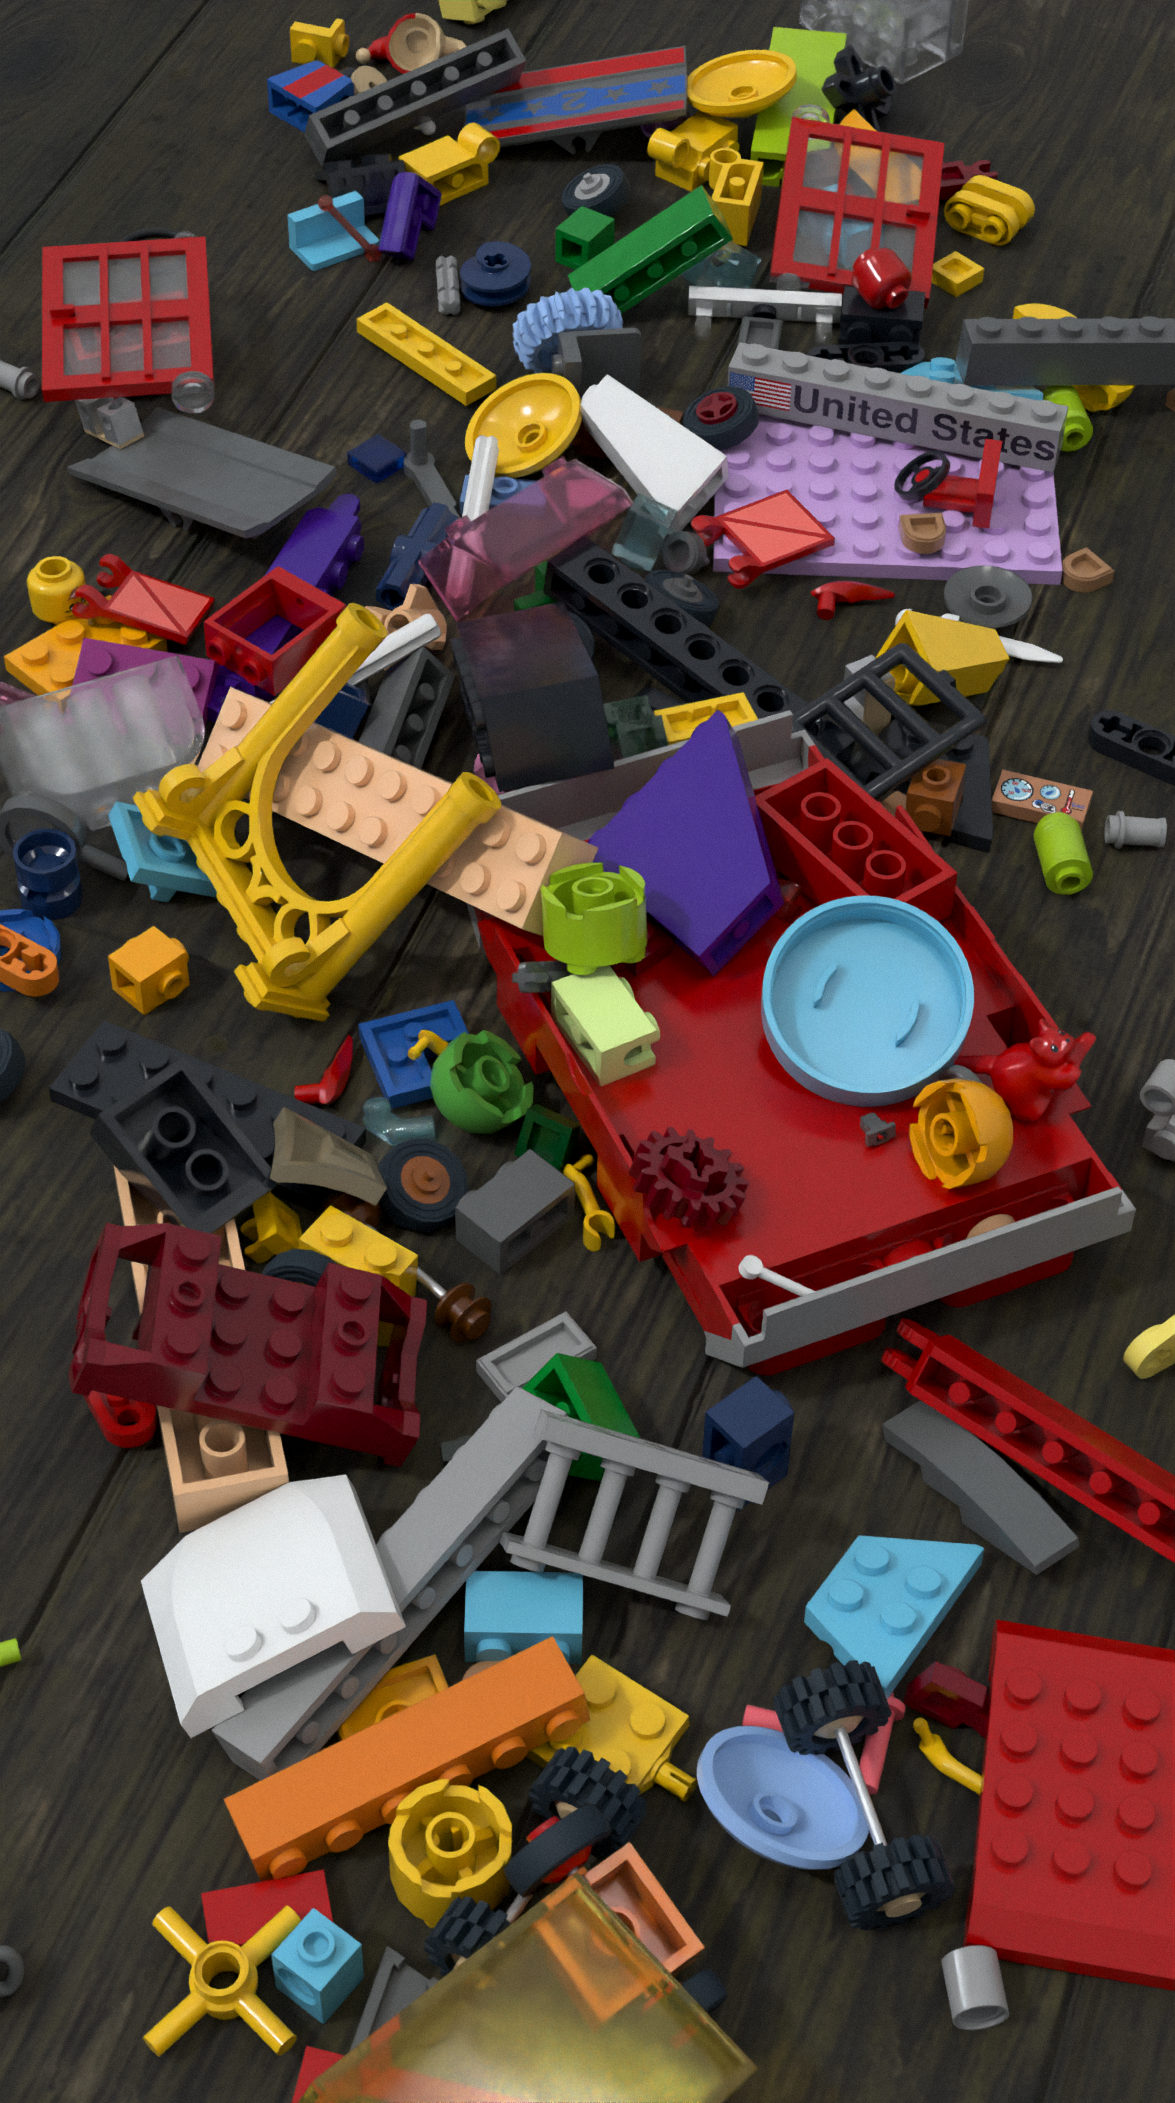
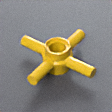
(226, 2003)

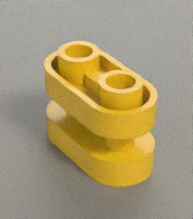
(989, 210)

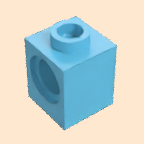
(318, 1965)

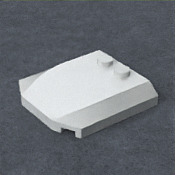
(266, 1595)

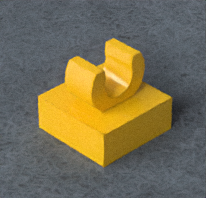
(274, 1228)

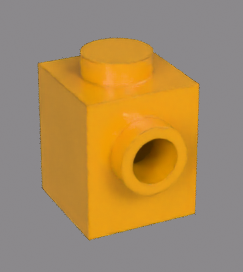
(149, 970)

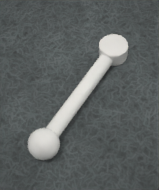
(752, 1267)

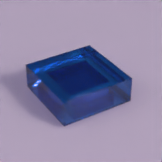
(376, 458)

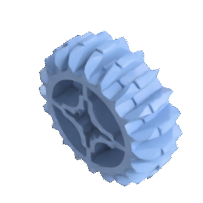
(538, 327)

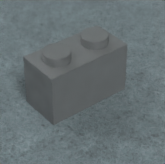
(514, 1211)

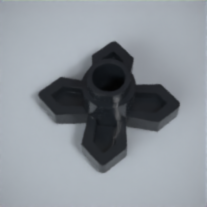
(858, 88)

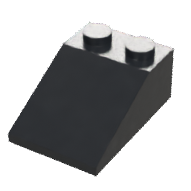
(183, 1150)

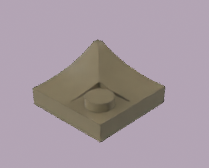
(321, 1158)

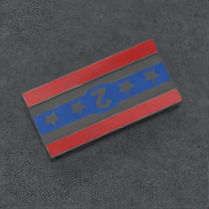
(586, 99)

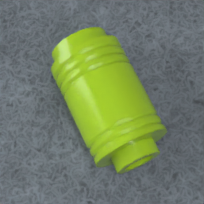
(1078, 425)
(1062, 854)

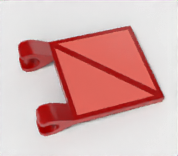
(766, 534)
(144, 602)

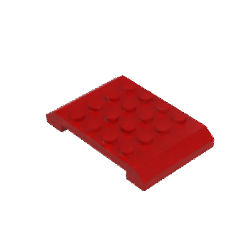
(1077, 1807)

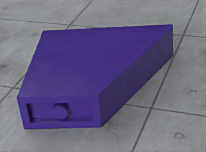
(698, 847)

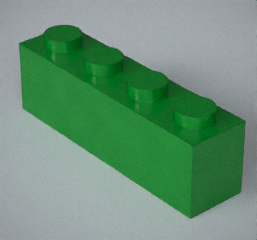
(656, 251)

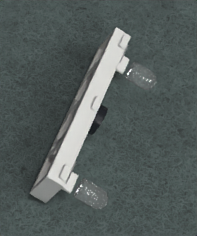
(769, 304)

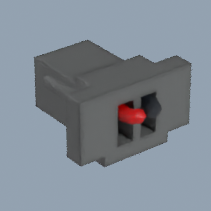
(876, 1130)

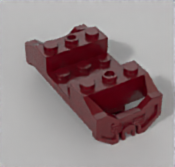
(254, 1343)

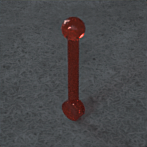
(371, 251)

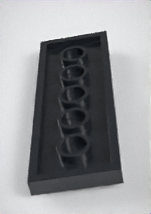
(120, 1061)

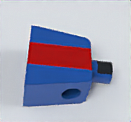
(306, 91)

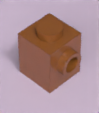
(936, 796)

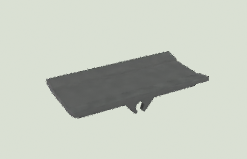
(208, 475)

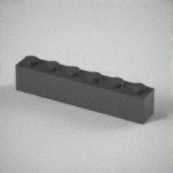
(415, 98)
(1067, 351)

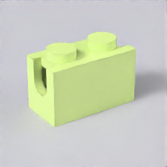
(604, 1024)

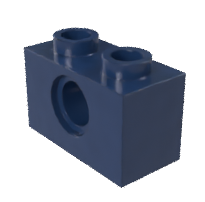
(751, 1431)

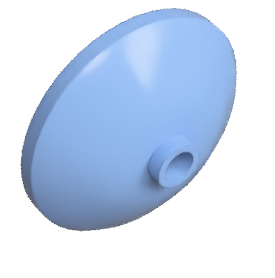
(781, 1802)

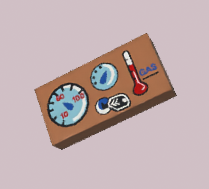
(1034, 798)

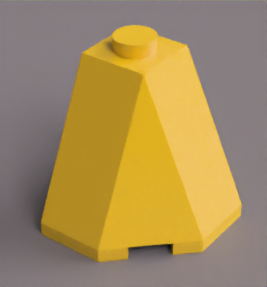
(964, 650)

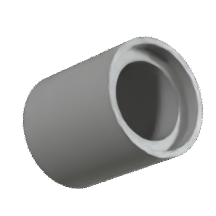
(975, 1987)

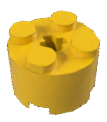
(449, 1847)

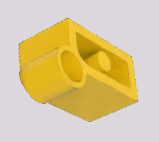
(685, 152)
(453, 165)
(736, 191)
(362, 1248)

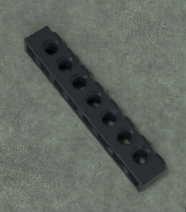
(668, 639)

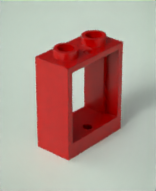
(273, 594)

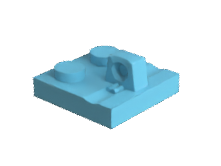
(156, 860)

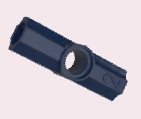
(410, 548)

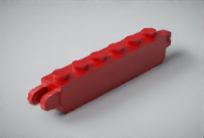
(1040, 1434)

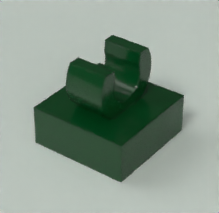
(548, 1136)

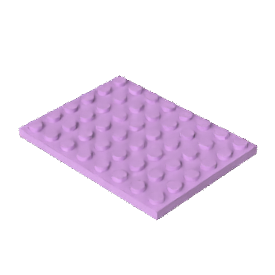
(851, 491)

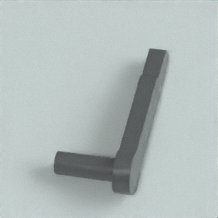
(420, 467)

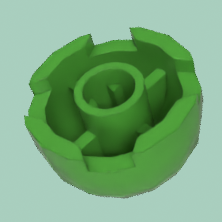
(480, 1084)

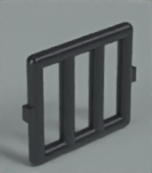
(869, 678)

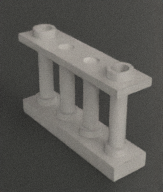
(620, 1458)

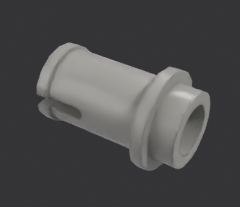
(20, 381)
(1134, 830)

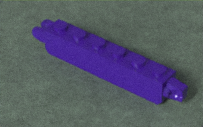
(321, 555)

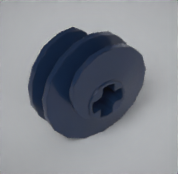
(496, 274)

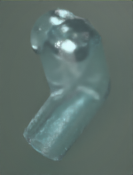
(391, 1128)

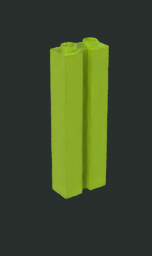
(814, 58)

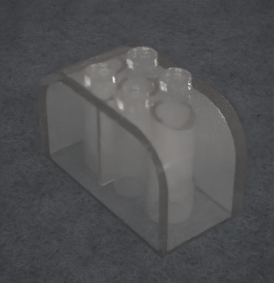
(102, 738)

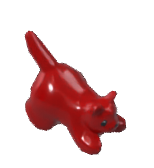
(1033, 1070)

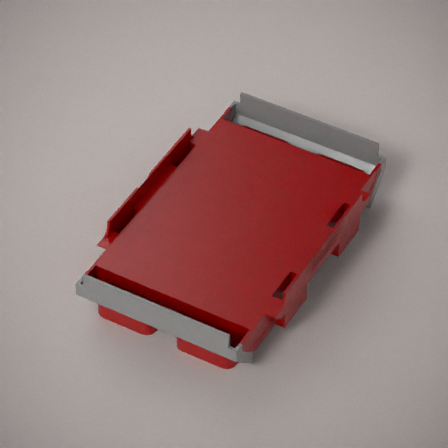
(818, 1200)

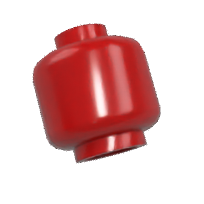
(881, 278)

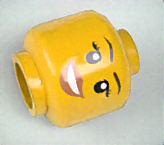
(53, 589)

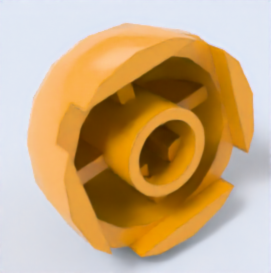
(961, 1132)

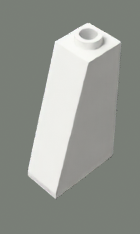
(653, 450)

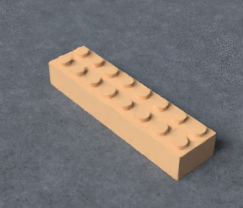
(209, 1460)

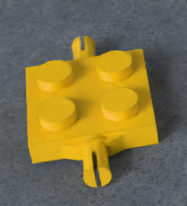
(627, 1729)

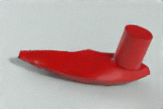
(845, 591)
(333, 1080)

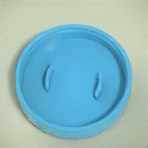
(866, 1000)

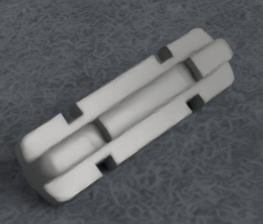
(447, 285)

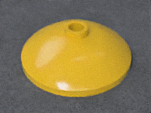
(741, 83)
(531, 420)

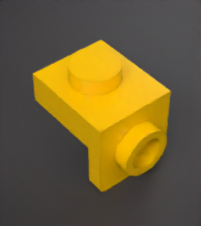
(318, 43)

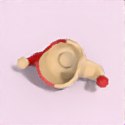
(411, 44)

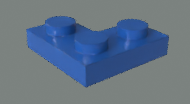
(387, 1047)

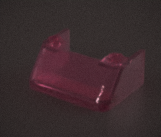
(521, 533)

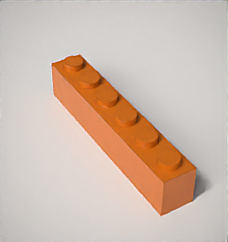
(452, 1735)

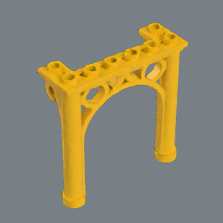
(207, 805)

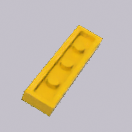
(426, 354)

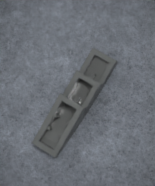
(985, 1488)

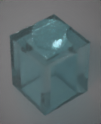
(644, 533)

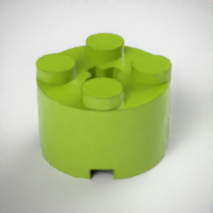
(594, 917)

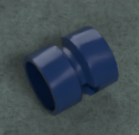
(48, 873)

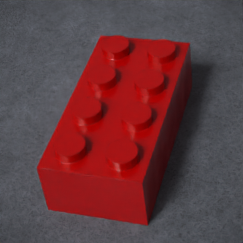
(847, 844)

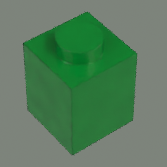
(583, 237)

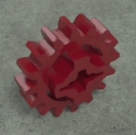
(688, 1178)

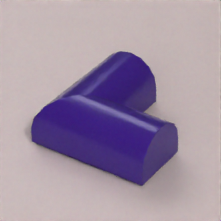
(410, 206)

